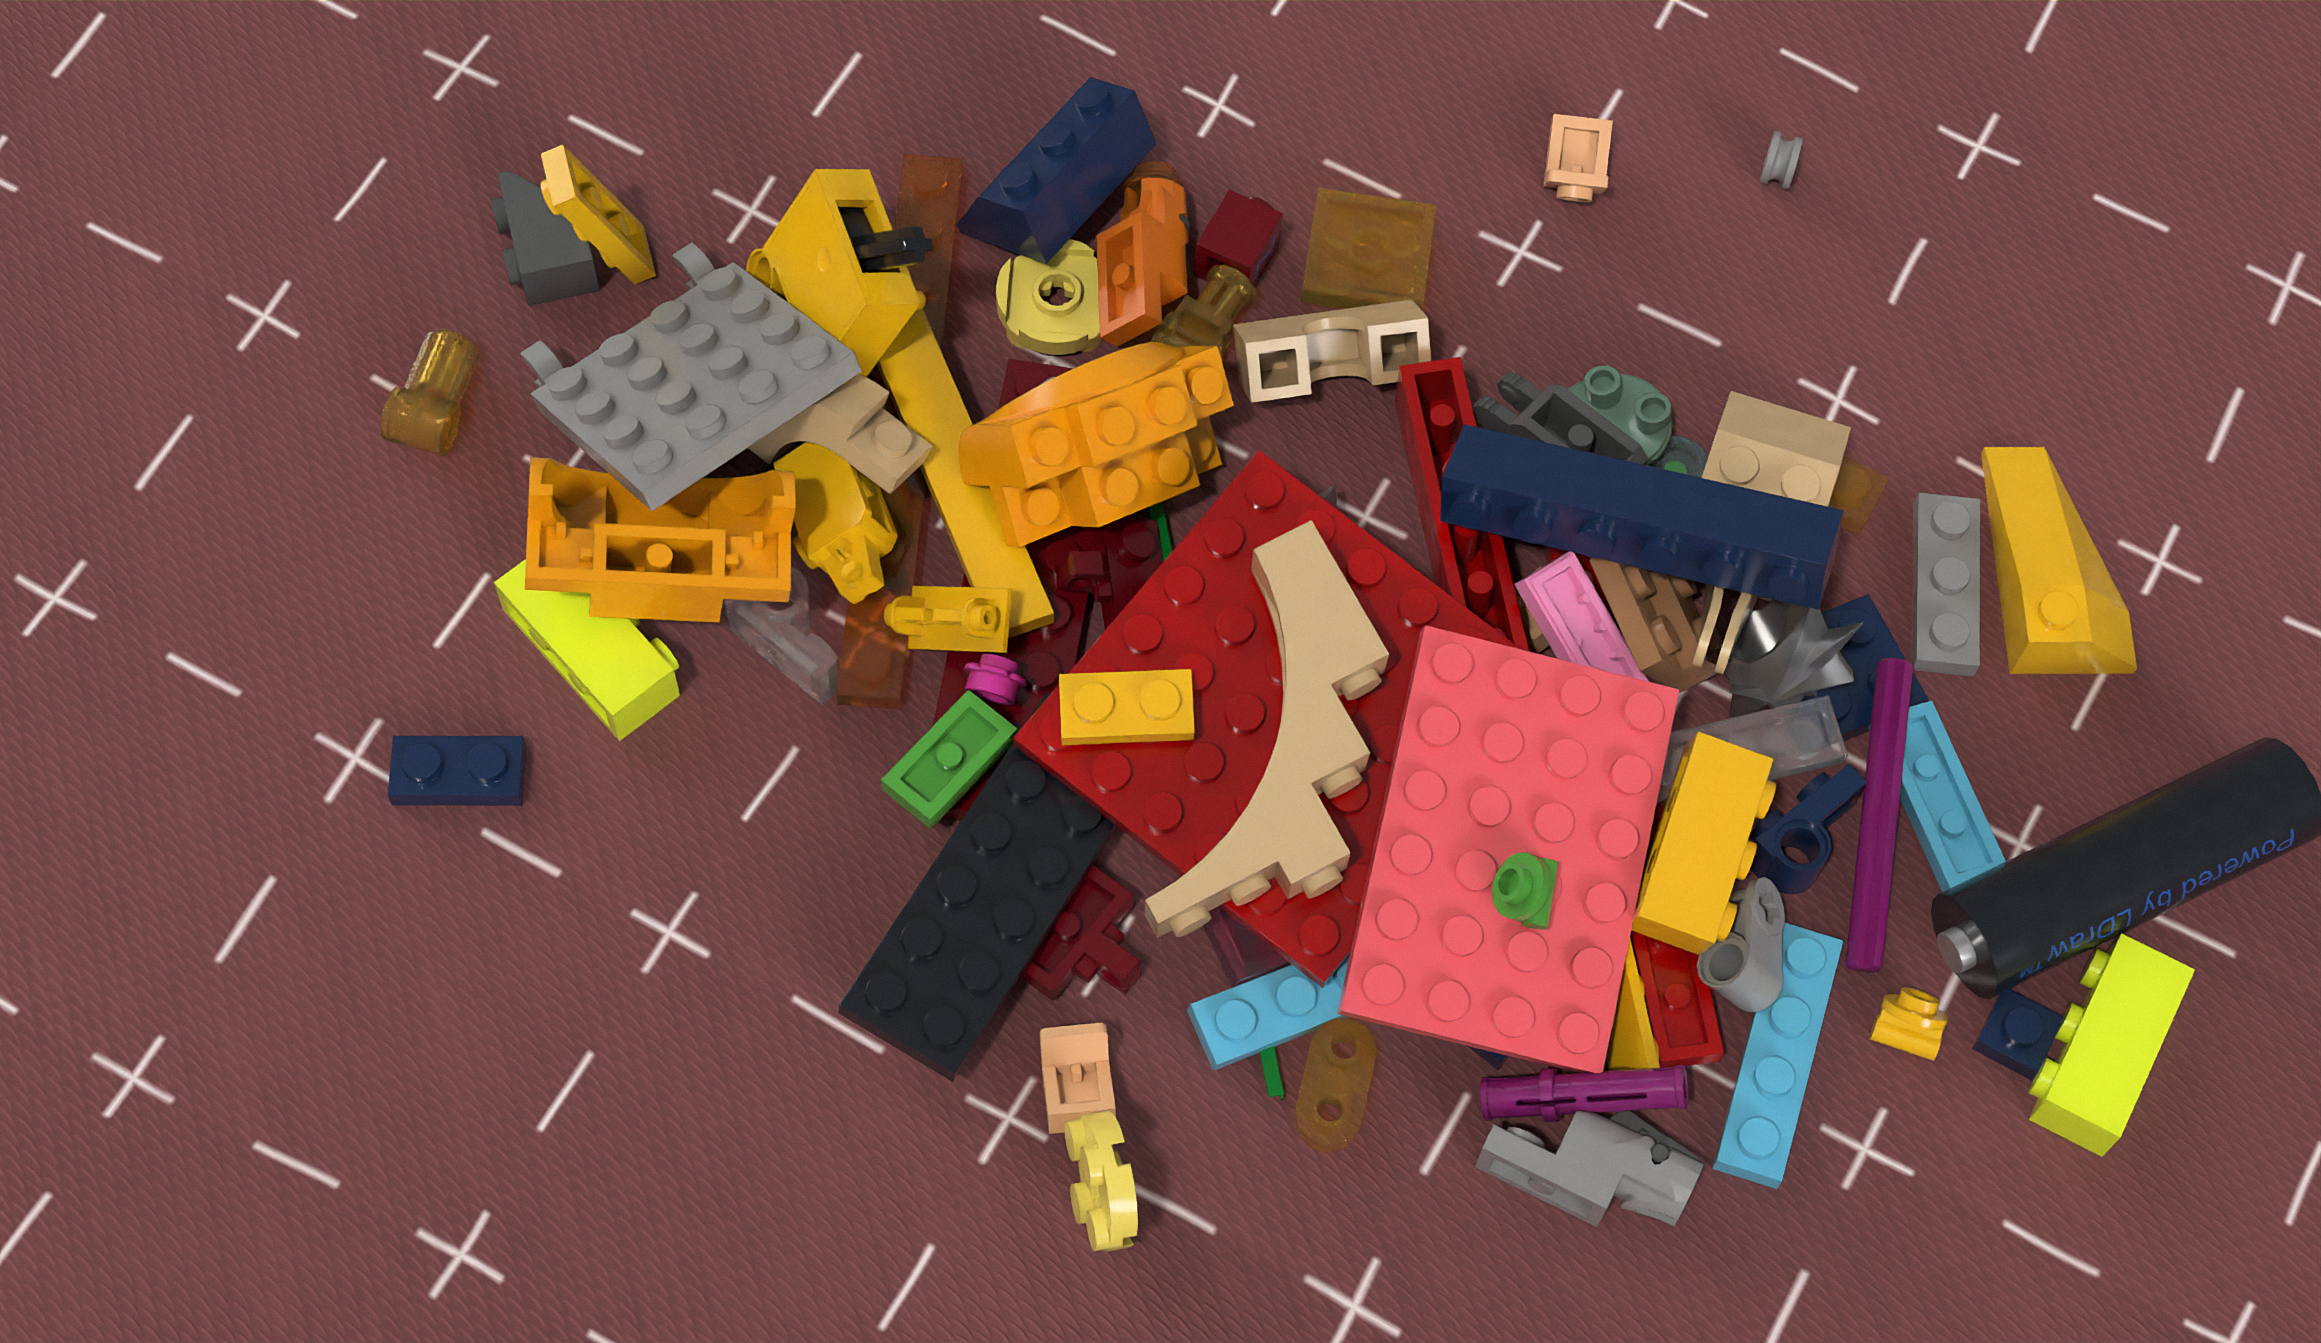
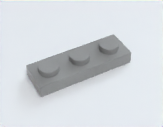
(1946, 584)

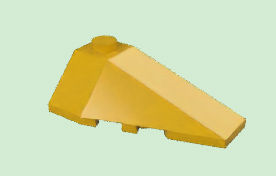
(2051, 580)

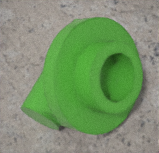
(1525, 889)

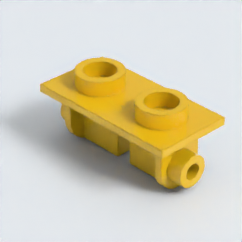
(952, 618)

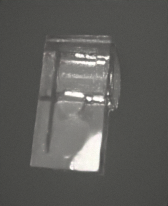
(782, 639)

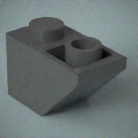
(546, 249)

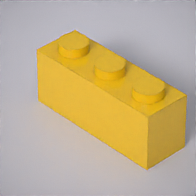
(1703, 844)

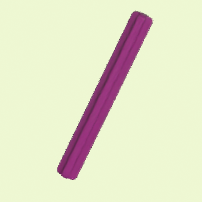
(1879, 815)

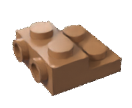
(1658, 622)

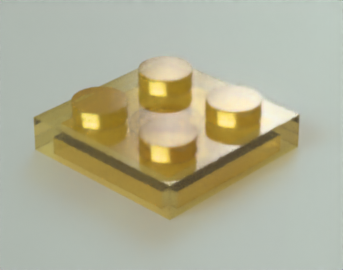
(1367, 250)

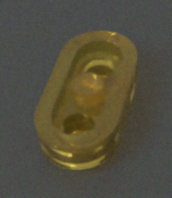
(1335, 1082)

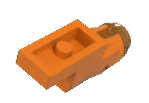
(1144, 255)

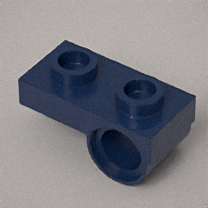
(1804, 828)

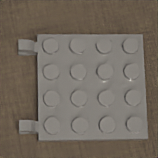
(691, 381)

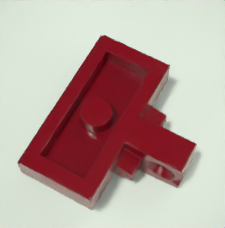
(1115, 565)
(1086, 940)

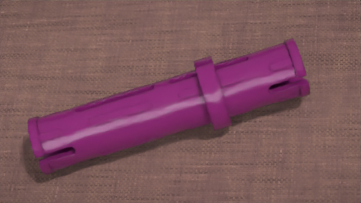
(1561, 1094)

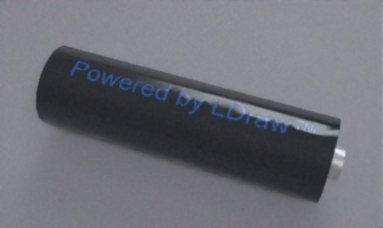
(2127, 867)

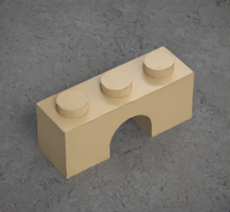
(1290, 353)

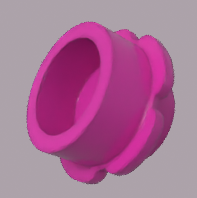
(994, 679)

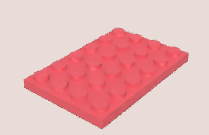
(1493, 763)

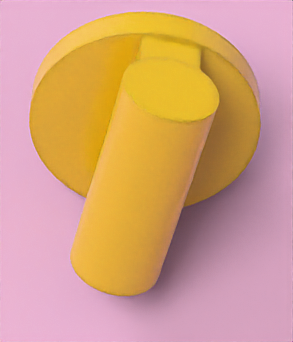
(1910, 1023)

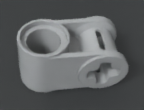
(1749, 961)

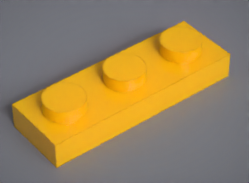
(596, 214)

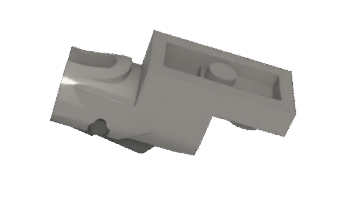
(1595, 1163)

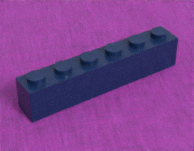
(1641, 516)

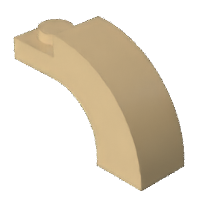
(857, 430)

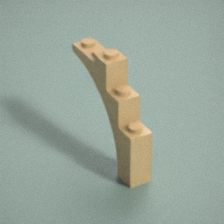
(1285, 829)

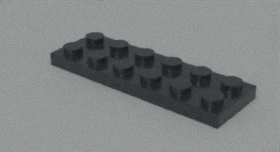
(978, 915)

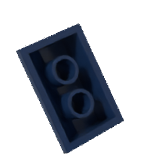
(1063, 173)

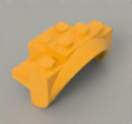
(1099, 440)
(662, 563)

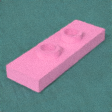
(1576, 618)

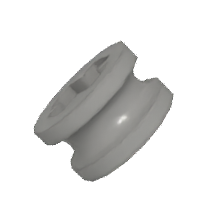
(1781, 160)

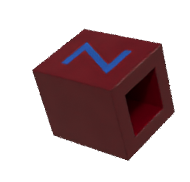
(1239, 235)

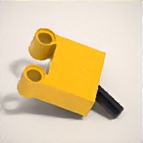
(844, 262)

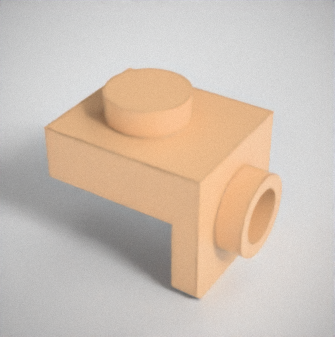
(1577, 157)
(1075, 1073)

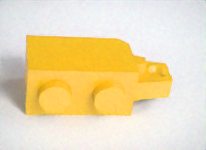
(839, 520)

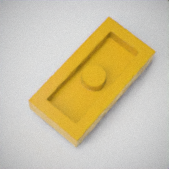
(1126, 707)

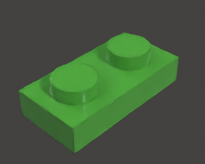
(949, 759)

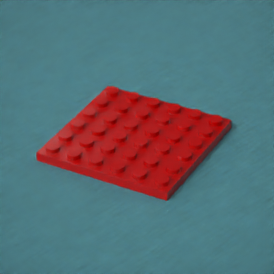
(1213, 619)

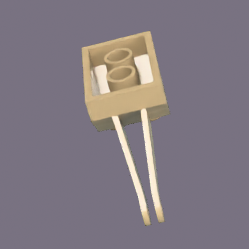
(1772, 453)

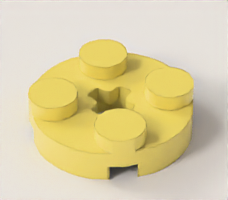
(1044, 326)
(1107, 1188)

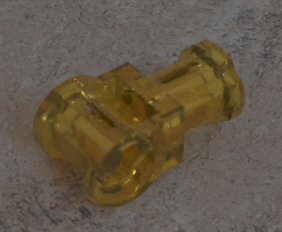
(1210, 316)

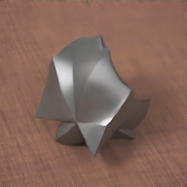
(1784, 657)

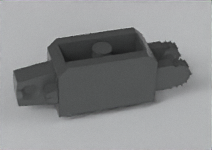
(1554, 418)

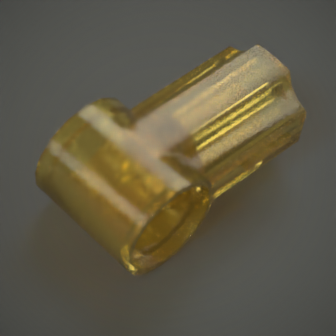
(428, 407)

